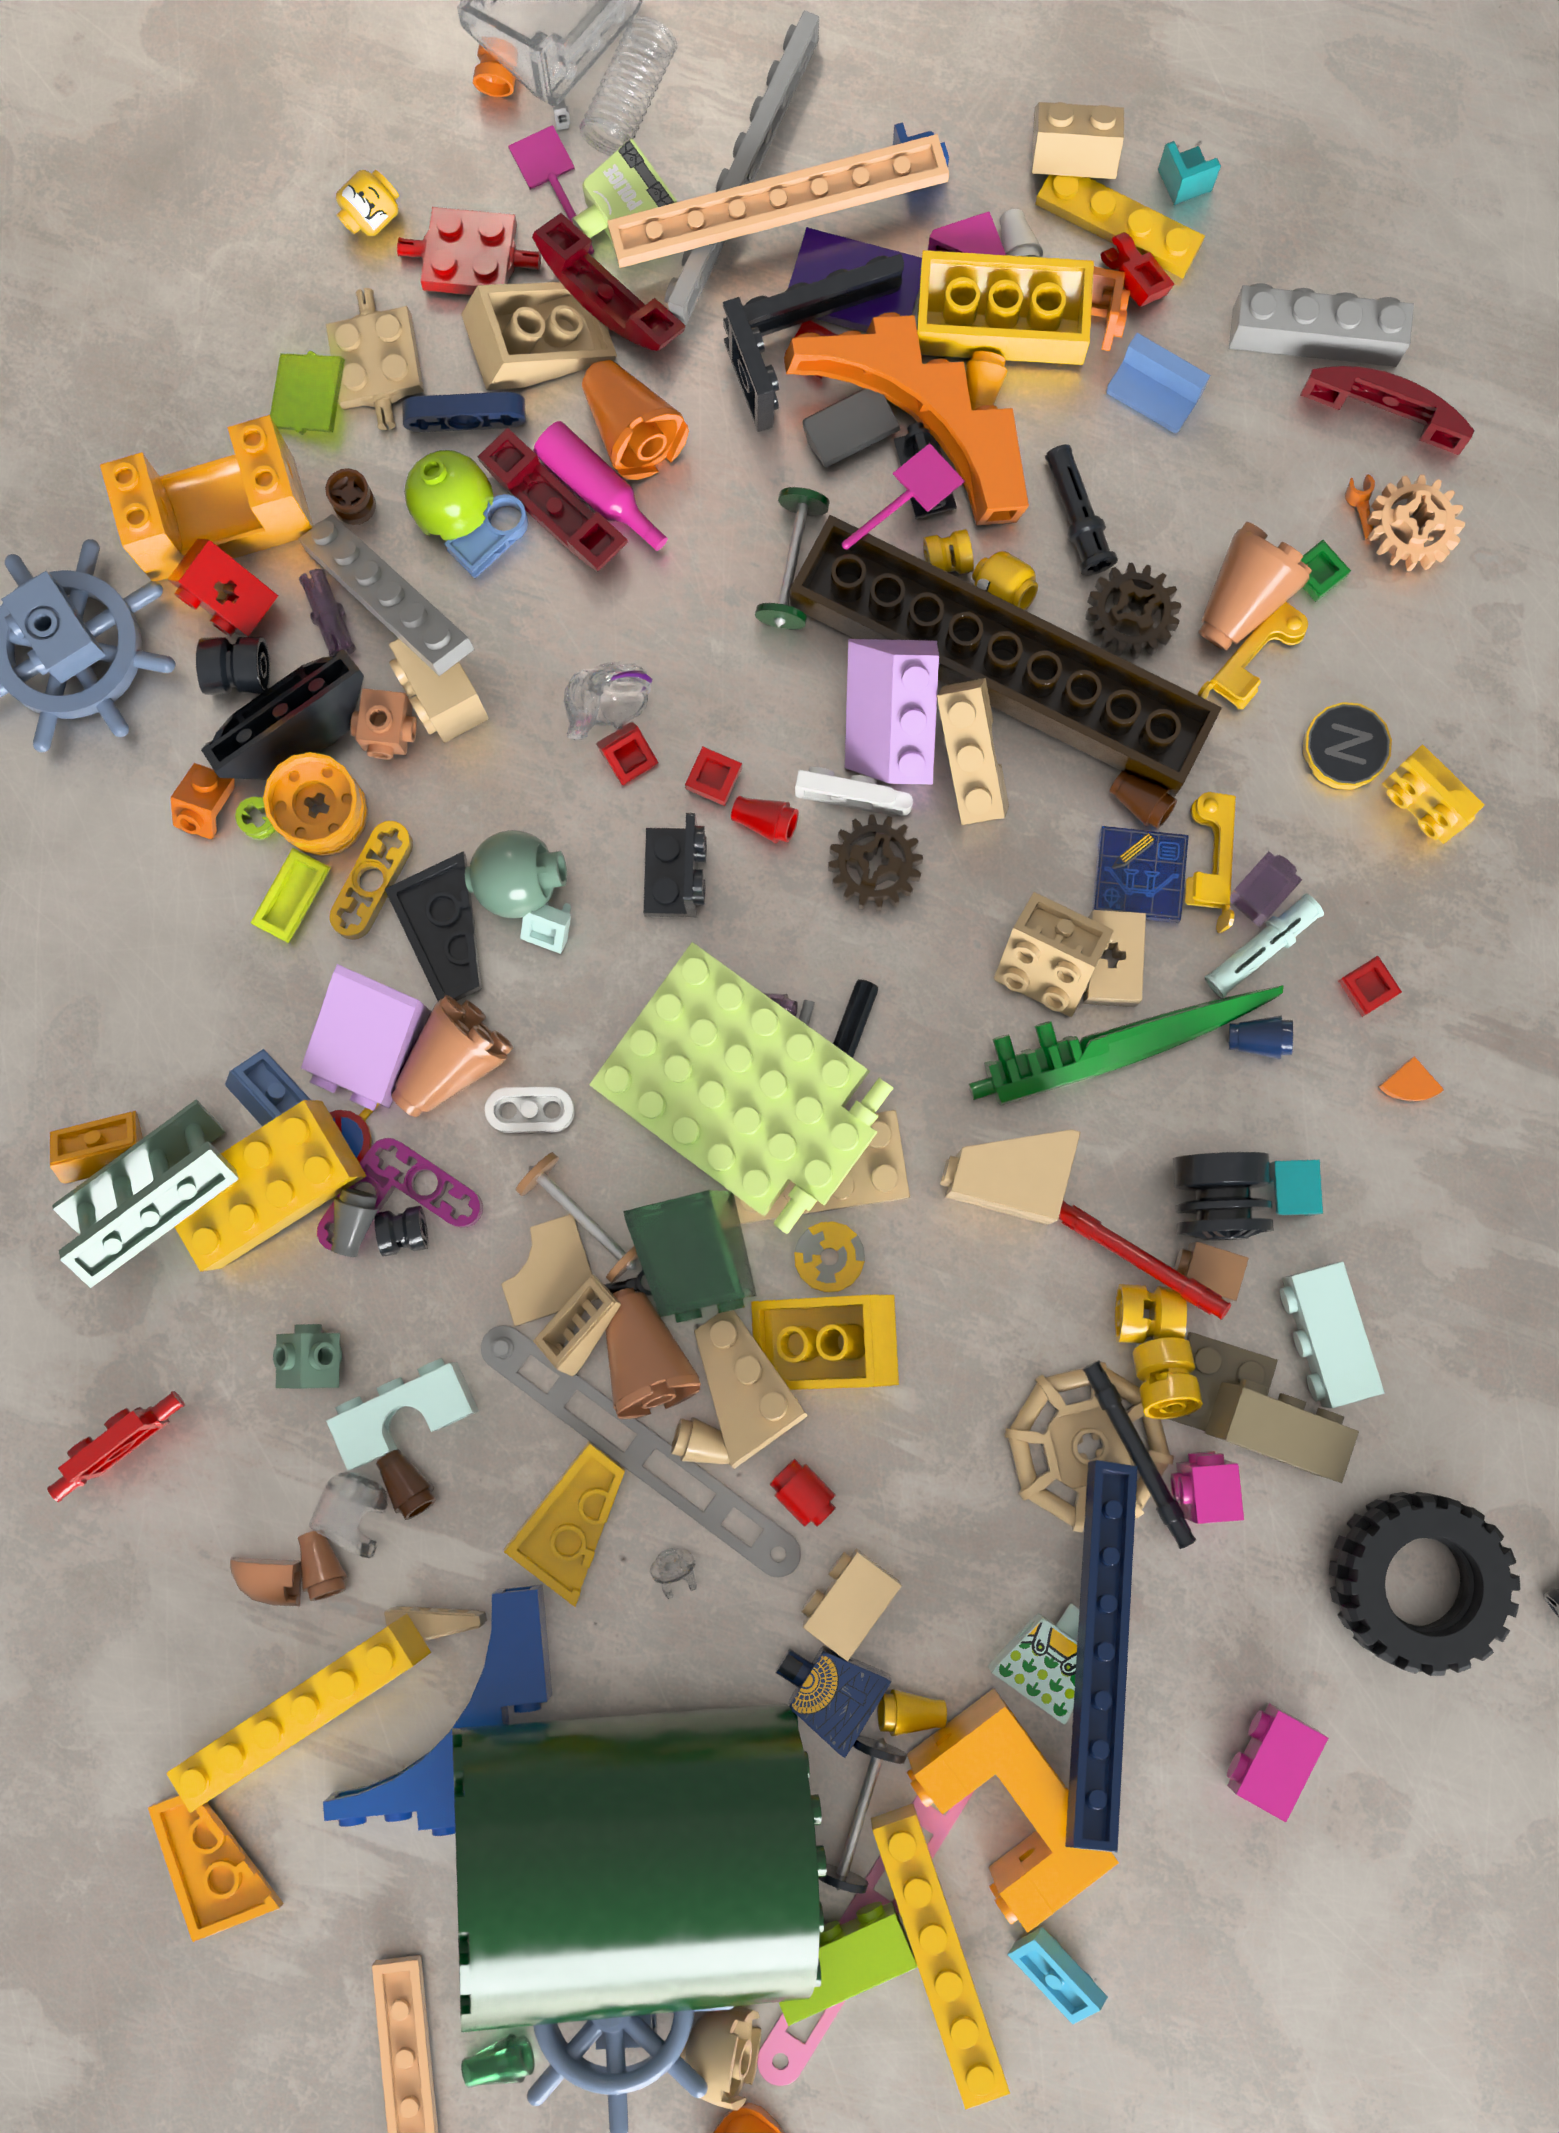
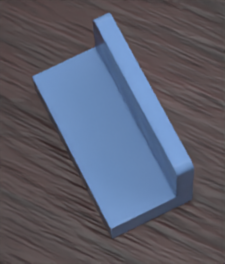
(1157, 383)

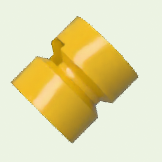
(1165, 1308)
(1166, 1372)

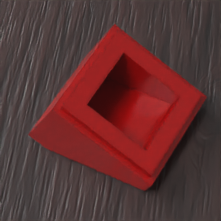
(627, 753)

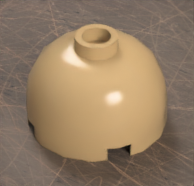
(724, 2053)

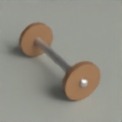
(538, 1174)

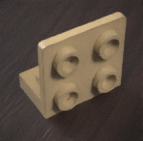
(1052, 954)

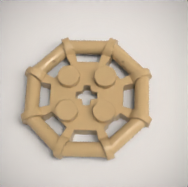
(1066, 1432)

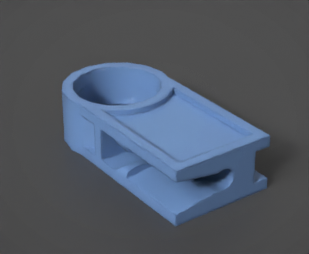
(487, 543)

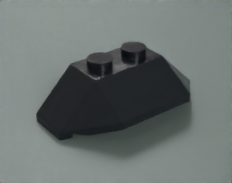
(293, 718)

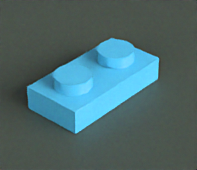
(1057, 1975)

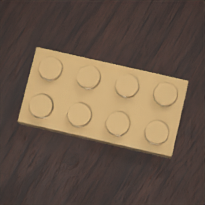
(873, 1179)

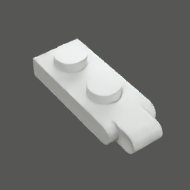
(857, 793)

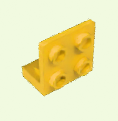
(1432, 795)

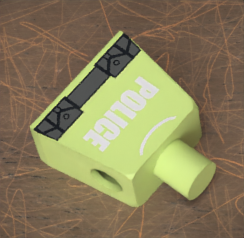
(621, 188)

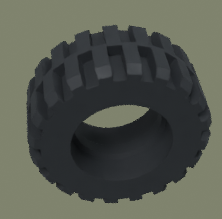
(1482, 1595)

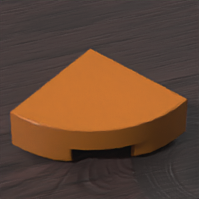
(1411, 1083)

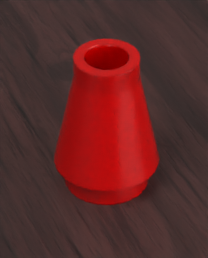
(766, 817)

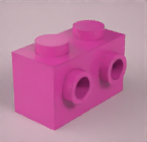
(1208, 1488)
(1275, 1761)

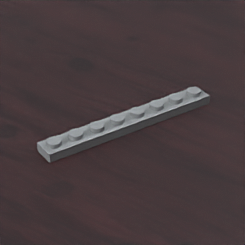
(748, 155)

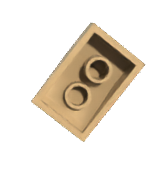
(532, 334)

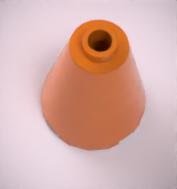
(632, 420)

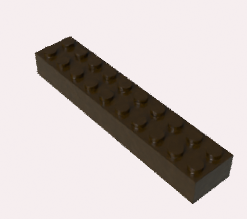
(1028, 663)

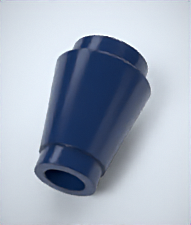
(1262, 1037)

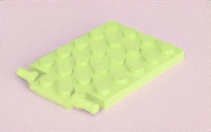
(742, 1088)

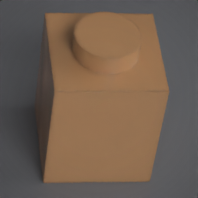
(1213, 1268)

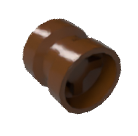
(344, 489)

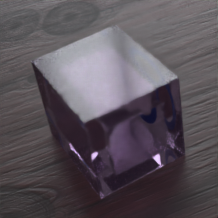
(1265, 887)

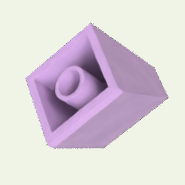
(363, 1037)

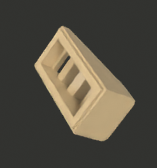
(560, 1328)
(438, 1621)

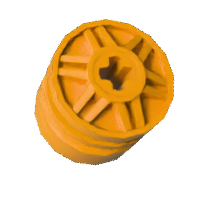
(309, 781)

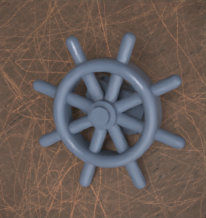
(65, 646)
(616, 2078)

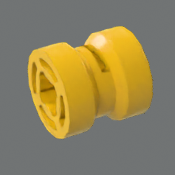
(954, 548)

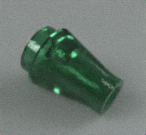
(500, 2063)

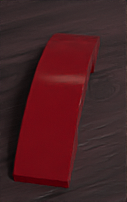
(599, 292)
(1395, 394)
(551, 502)

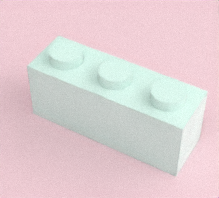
(1331, 1336)

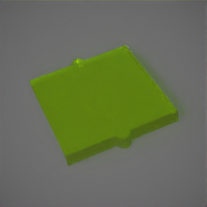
(307, 392)

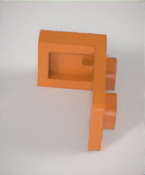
(1110, 302)

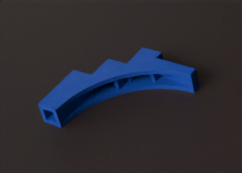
(513, 1675)

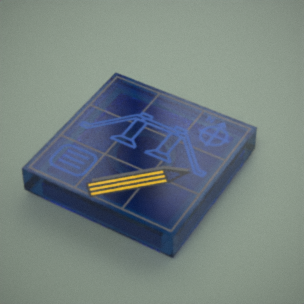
(1141, 873)

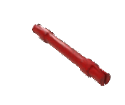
(1190, 1289)

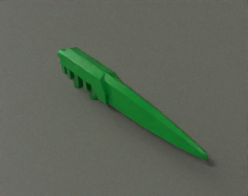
(1072, 1061)

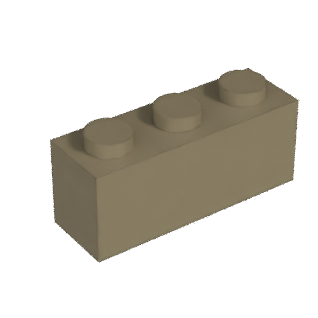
(1282, 1429)

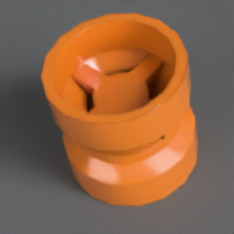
(491, 76)

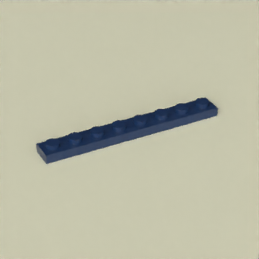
(1102, 1658)

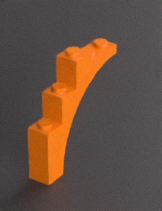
(889, 361)

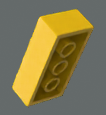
(282, 1176)

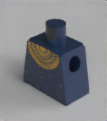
(833, 1694)

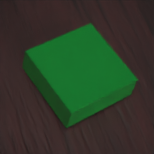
(1326, 570)

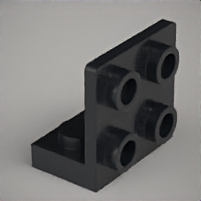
(671, 870)

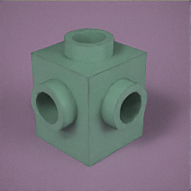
(307, 1358)

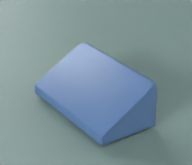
(264, 1087)

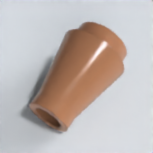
(320, 1567)

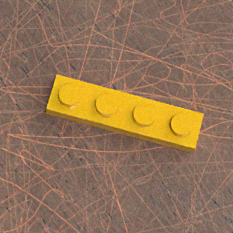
(1112, 213)

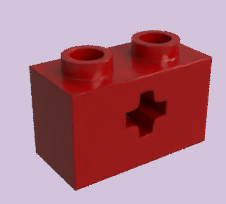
(246, 595)

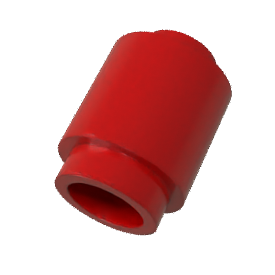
(803, 1493)

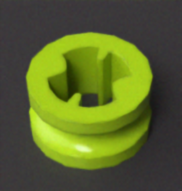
(250, 829)

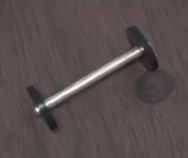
(840, 1876)

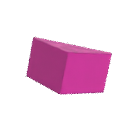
(968, 236)

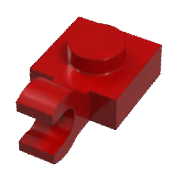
(1142, 272)

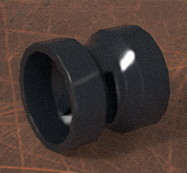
(399, 1231)

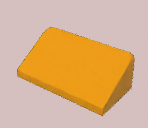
(90, 1146)

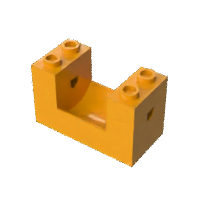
(234, 501)
(988, 1741)

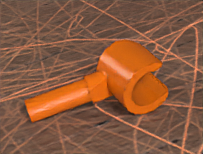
(1360, 500)

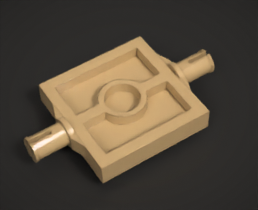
(378, 357)

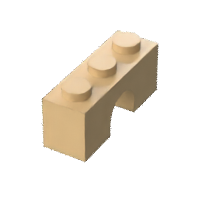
(971, 751)

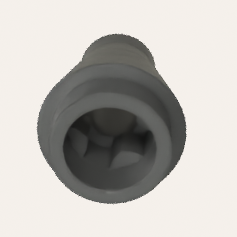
(352, 1219)

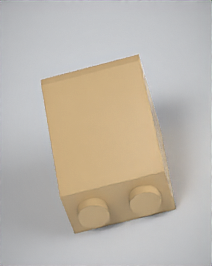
(1014, 1175)

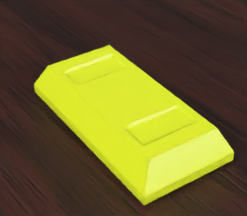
(290, 895)

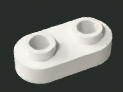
(531, 1108)

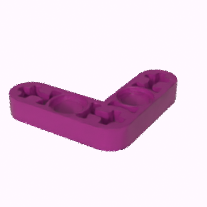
(387, 1180)

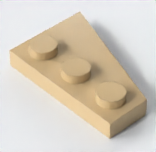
(745, 1388)

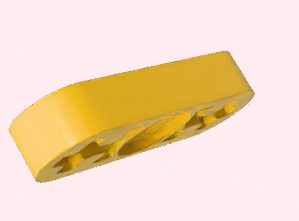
(347, 904)

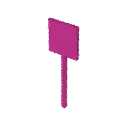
(543, 159)
(926, 478)

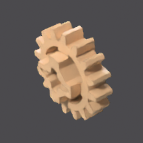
(1430, 513)

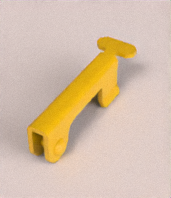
(1237, 683)
(1214, 889)

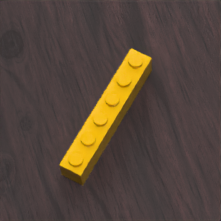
(298, 1713)
(939, 1956)

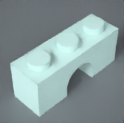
(364, 1428)

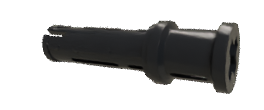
(1085, 527)

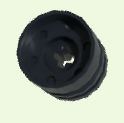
(1223, 1194)

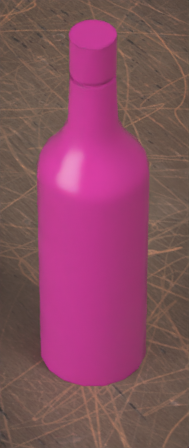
(594, 480)

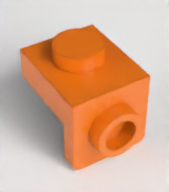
(200, 800)

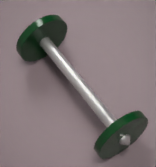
(803, 503)

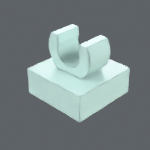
(547, 927)

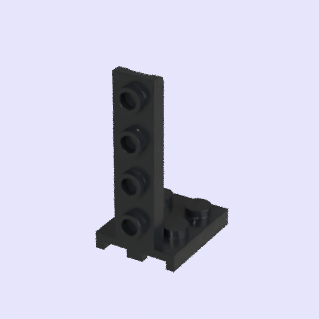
(795, 306)

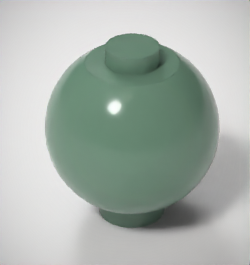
(514, 873)

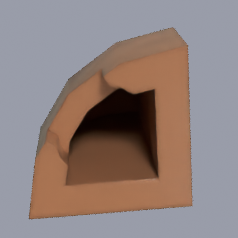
(268, 1580)

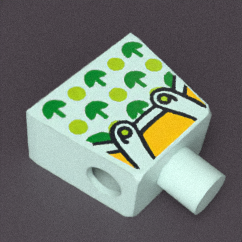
(1043, 1663)

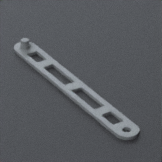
(506, 1352)

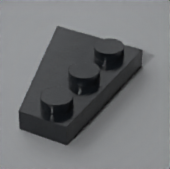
(440, 926)

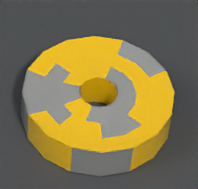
(829, 1236)

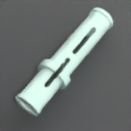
(1278, 934)

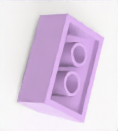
(891, 709)

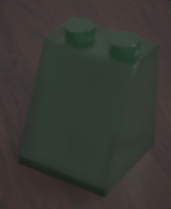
(692, 1254)

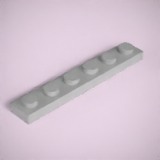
(386, 594)

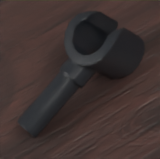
(629, 1283)

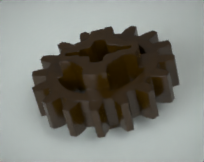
(1139, 593)
(859, 856)

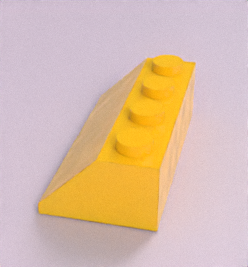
(1005, 306)

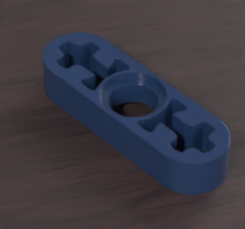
(463, 412)

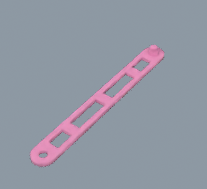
(782, 2041)

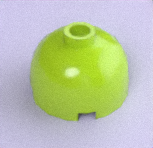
(447, 494)

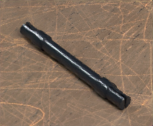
(1167, 1506)

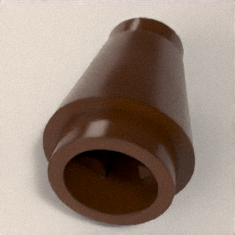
(1144, 799)
(405, 1485)

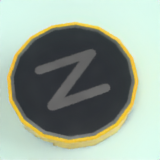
(1347, 745)

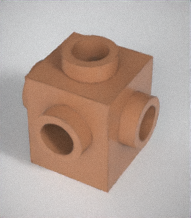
(384, 723)

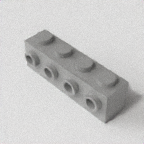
(1321, 325)

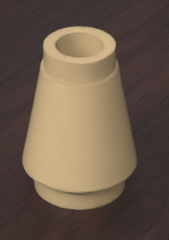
(699, 1443)

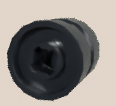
(228, 665)

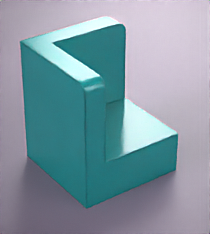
(1187, 173)
(1297, 1187)

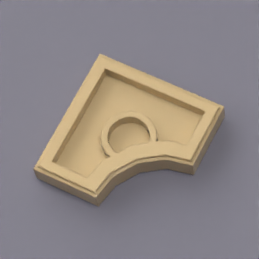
(551, 1274)

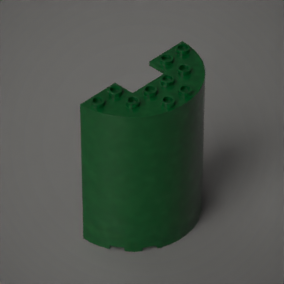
(635, 1866)

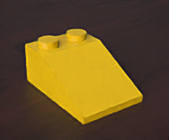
(829, 1340)

